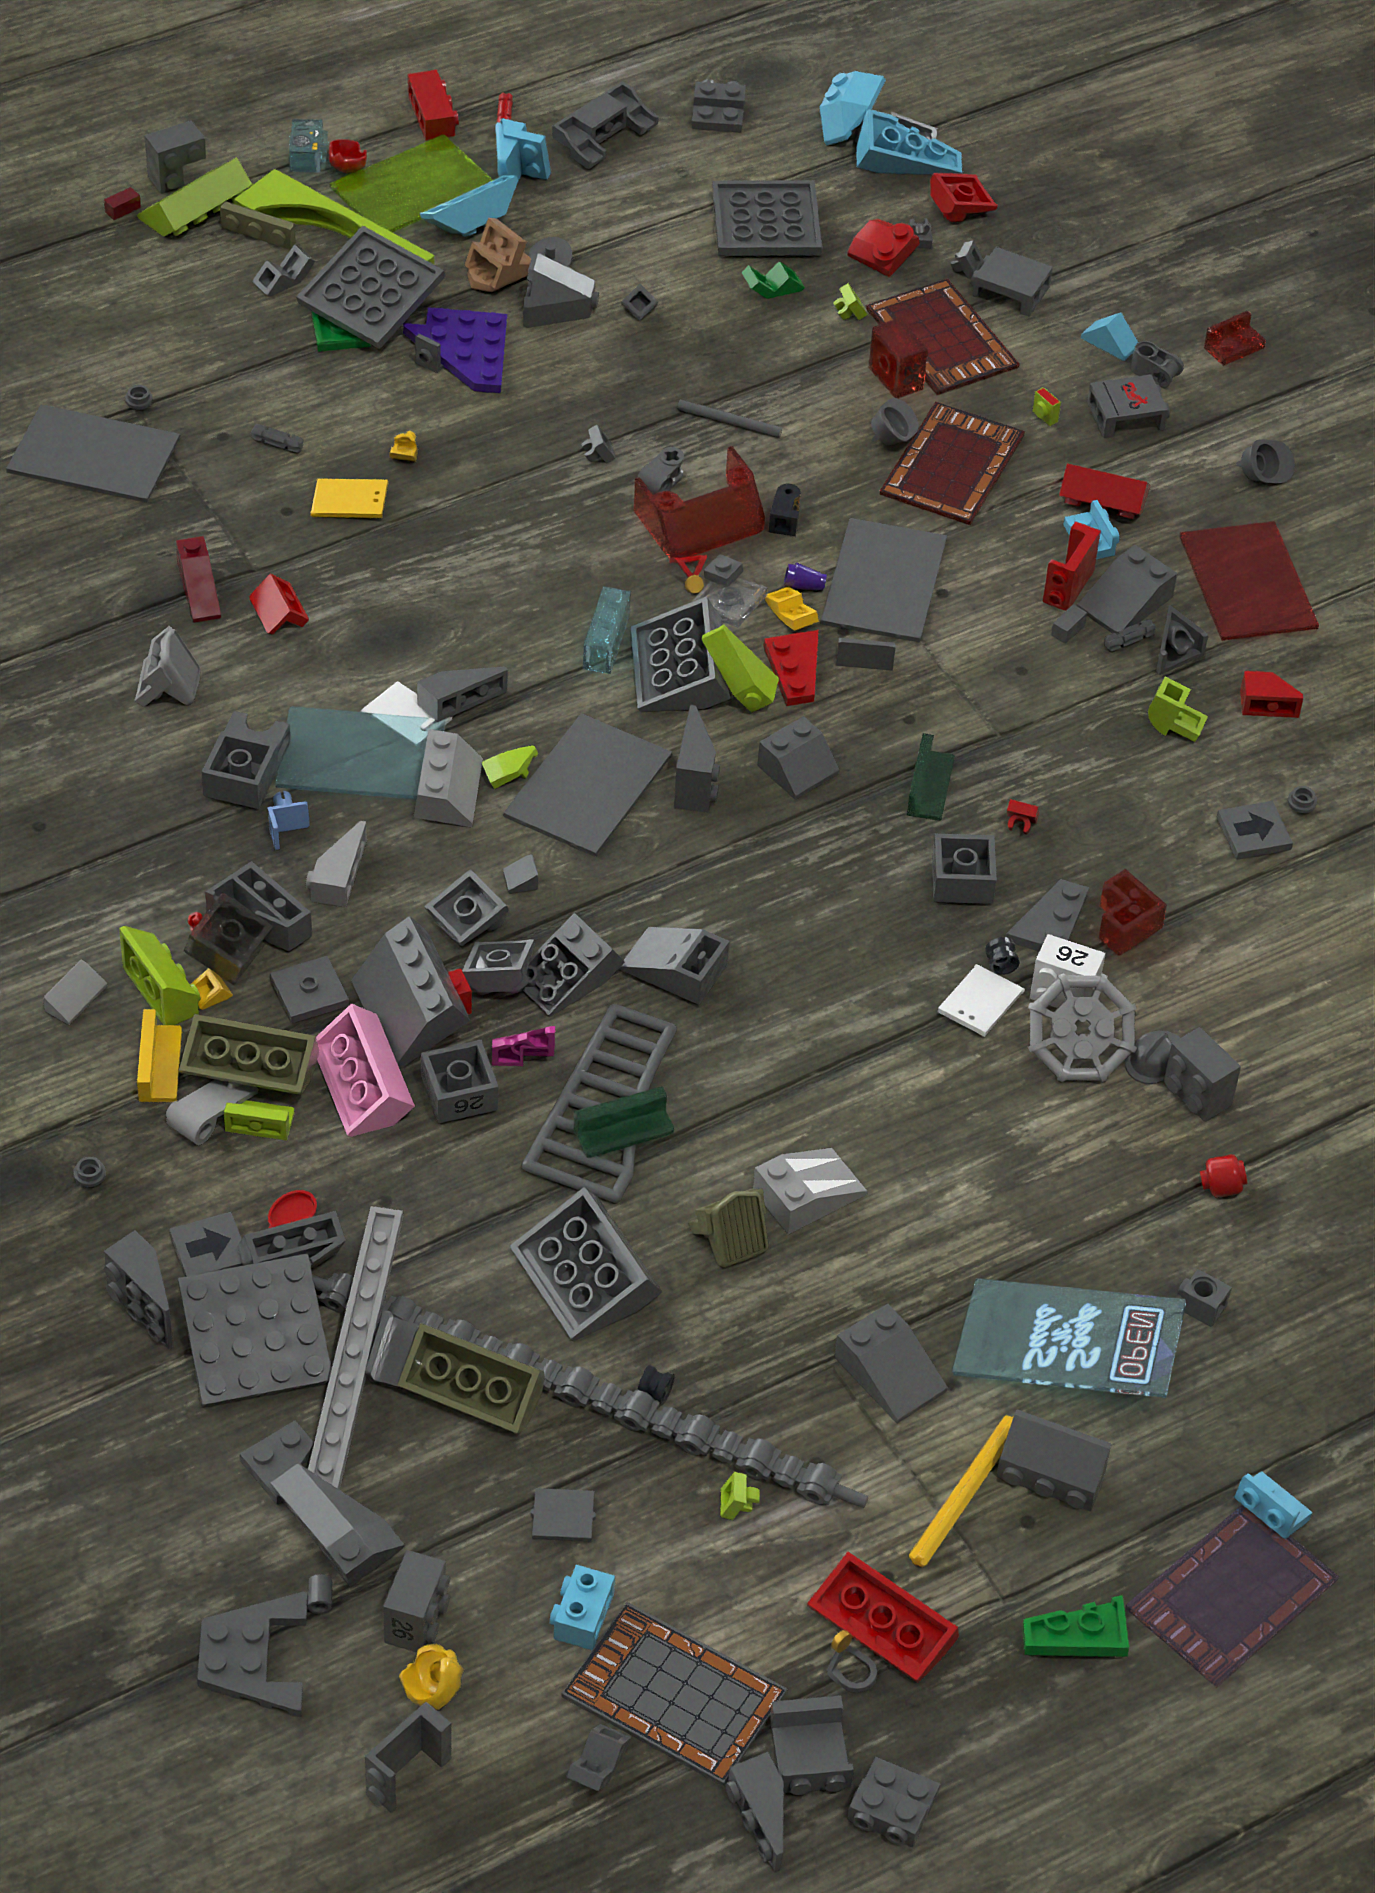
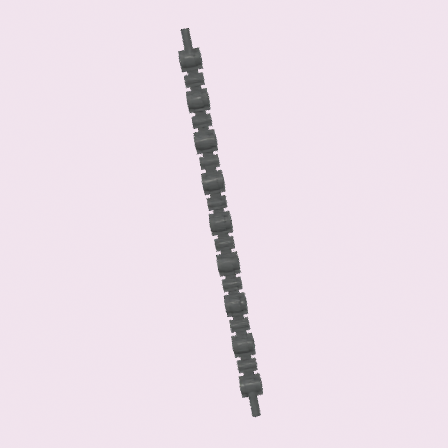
(634, 1410)

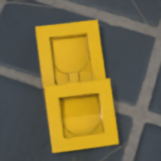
(790, 609)

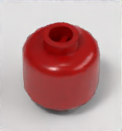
(1224, 1176)

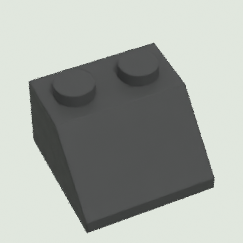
(797, 758)

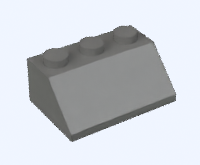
(448, 780)

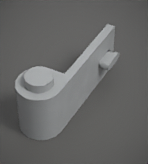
(198, 1112)

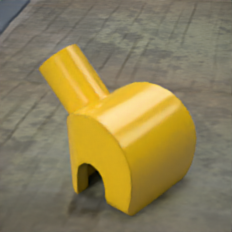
(404, 447)

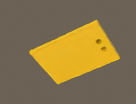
(349, 498)

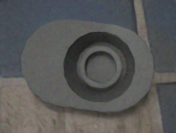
(894, 422)
(1267, 462)
(1151, 1057)

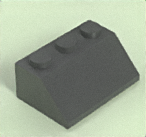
(1054, 1460)

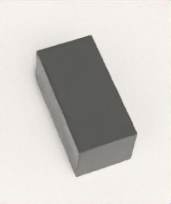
(1069, 623)

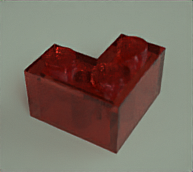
(1130, 913)

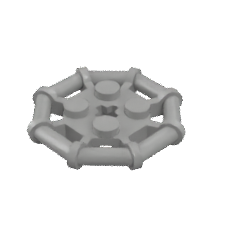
(1100, 1027)

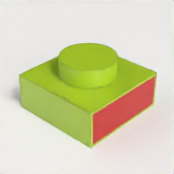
(1046, 406)

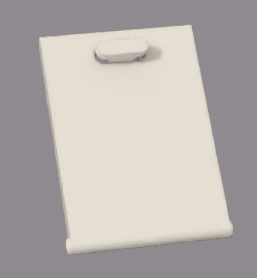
(400, 701)
(980, 1000)

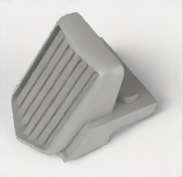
(168, 669)

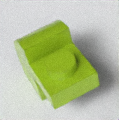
(1170, 712)

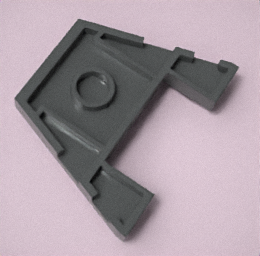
(237, 1650)

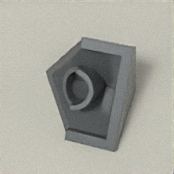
(1180, 642)

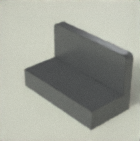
(865, 654)
(390, 1350)

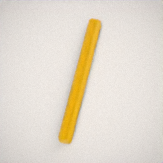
(961, 1495)

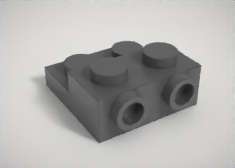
(718, 106)
(893, 1802)

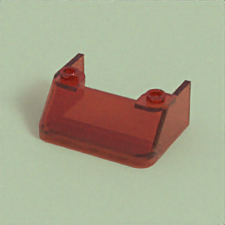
(706, 520)

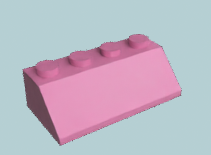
(362, 1072)

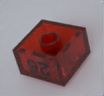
(898, 358)

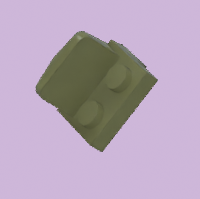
(734, 1226)

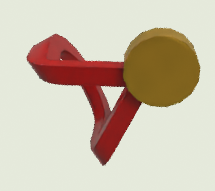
(694, 582)

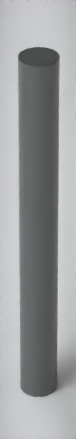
(729, 418)

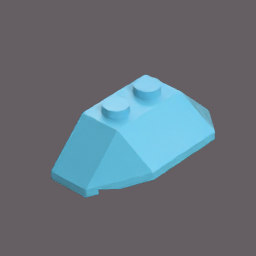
(847, 103)
(473, 208)

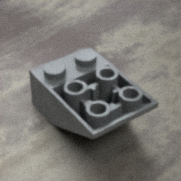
(679, 960)
(569, 966)
(138, 1284)

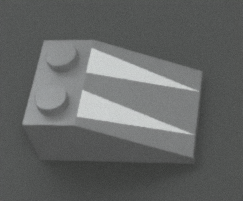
(806, 1186)

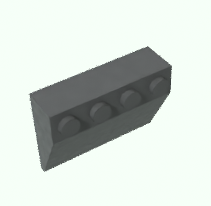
(673, 661)
(409, 991)
(585, 1266)

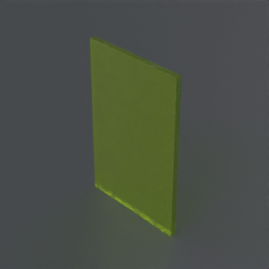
(410, 183)

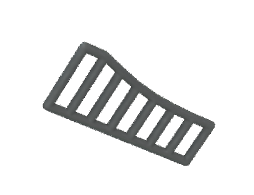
(568, 1097)

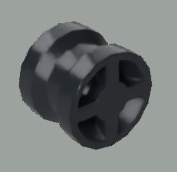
(1002, 956)
(656, 1384)

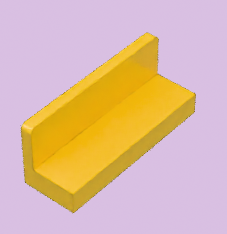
(158, 1060)

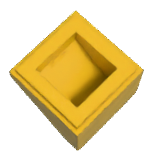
(211, 989)

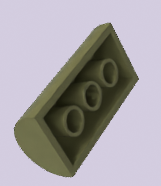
(472, 1379)

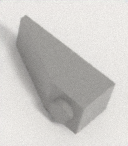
(337, 868)

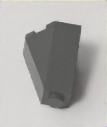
(556, 293)

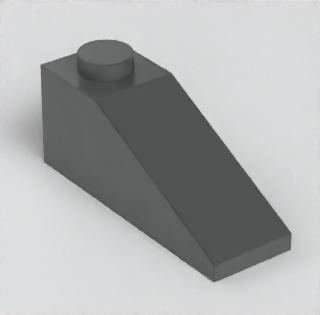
(459, 690)

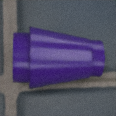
(804, 578)

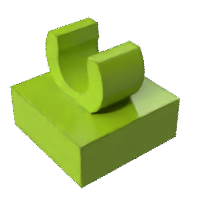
(849, 304)
(737, 1497)

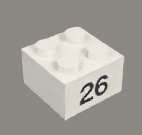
(1064, 957)

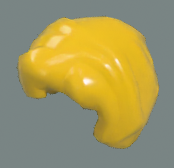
(432, 1676)

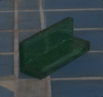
(930, 781)
(623, 1122)

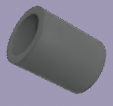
(320, 1593)

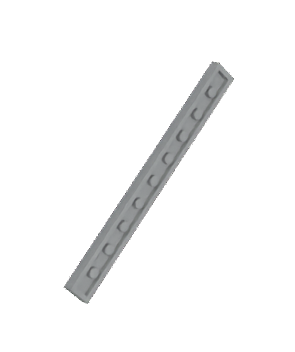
(355, 1345)

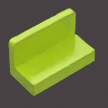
(259, 1119)

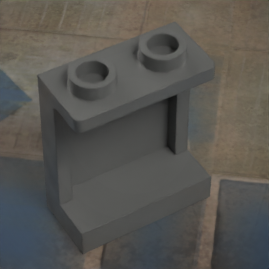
(1013, 277)

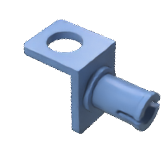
(286, 816)

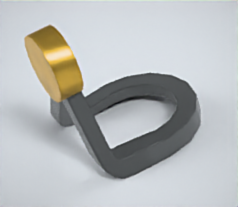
(839, 1644)

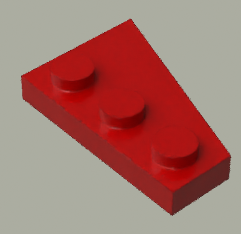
(794, 663)

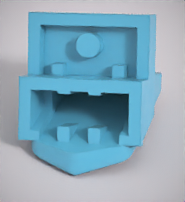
(520, 151)

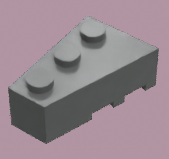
(268, 900)
(316, 1236)

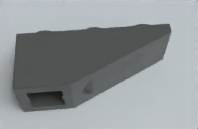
(759, 1793)

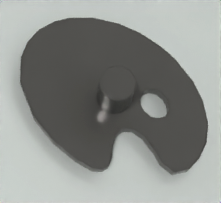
(555, 249)

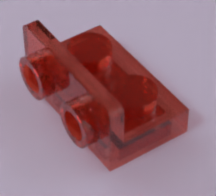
(1233, 339)

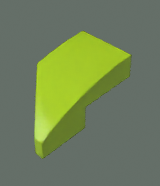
(509, 765)

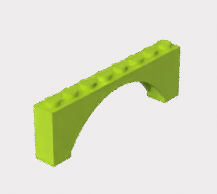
(294, 202)

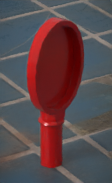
(292, 1207)

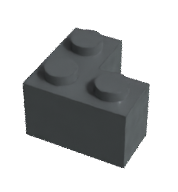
(171, 150)

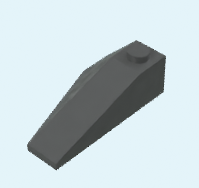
(341, 1527)

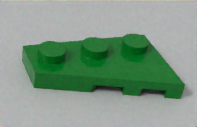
(1084, 1632)

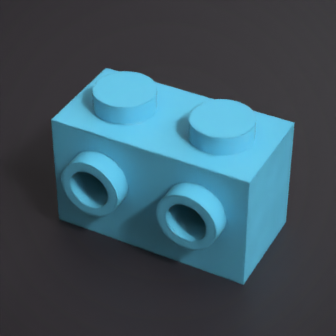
(583, 1607)

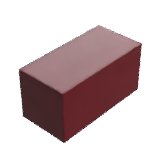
(122, 203)

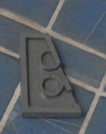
(1052, 915)

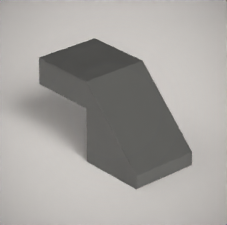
(275, 278)
(600, 1757)

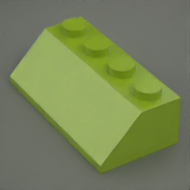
(196, 199)

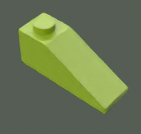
(741, 669)

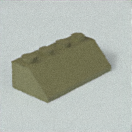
(249, 1054)

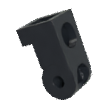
(785, 510)

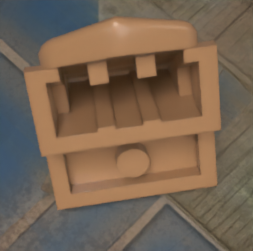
(496, 258)

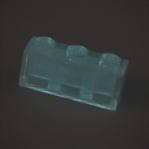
(606, 630)

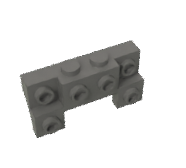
(600, 120)

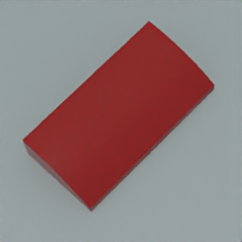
(884, 1617)

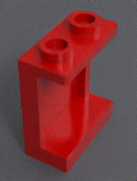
(1067, 580)

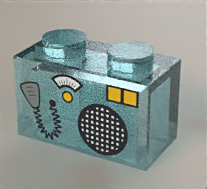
(307, 145)

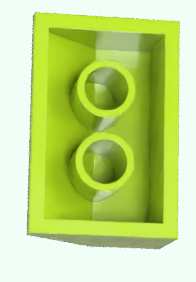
(157, 976)

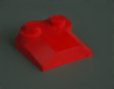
(960, 195)
(883, 245)

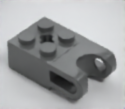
(244, 761)

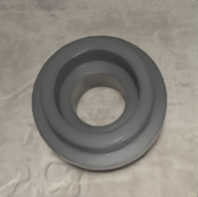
(138, 397)
(1302, 799)
(86, 1166)

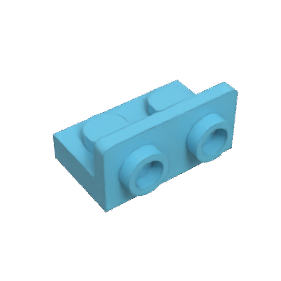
(1098, 519)
(1272, 1504)

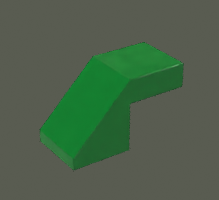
(777, 282)

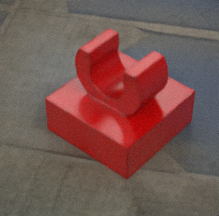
(1022, 812)

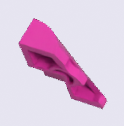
(511, 1049)

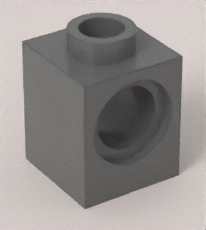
(1204, 1297)

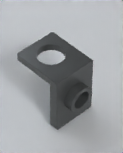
(428, 353)

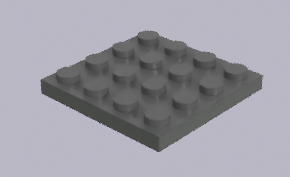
(766, 217)
(371, 287)
(255, 1330)

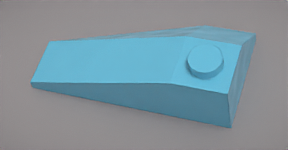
(895, 149)

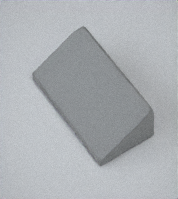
(74, 992)

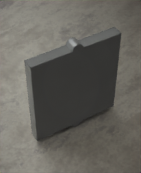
(563, 1514)

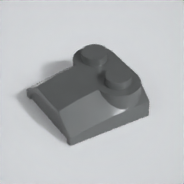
(467, 909)
(498, 966)

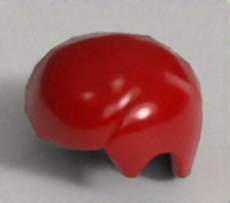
(346, 155)

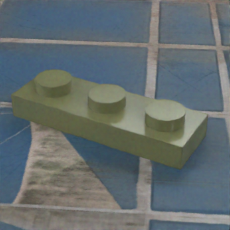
(258, 225)

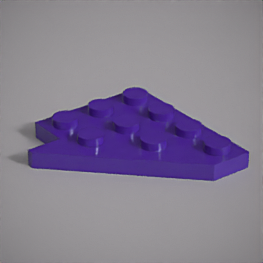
(469, 344)

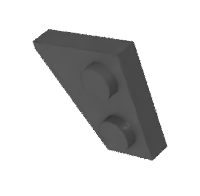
(277, 1455)

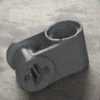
(1155, 361)
(663, 470)

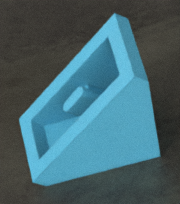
(1112, 336)

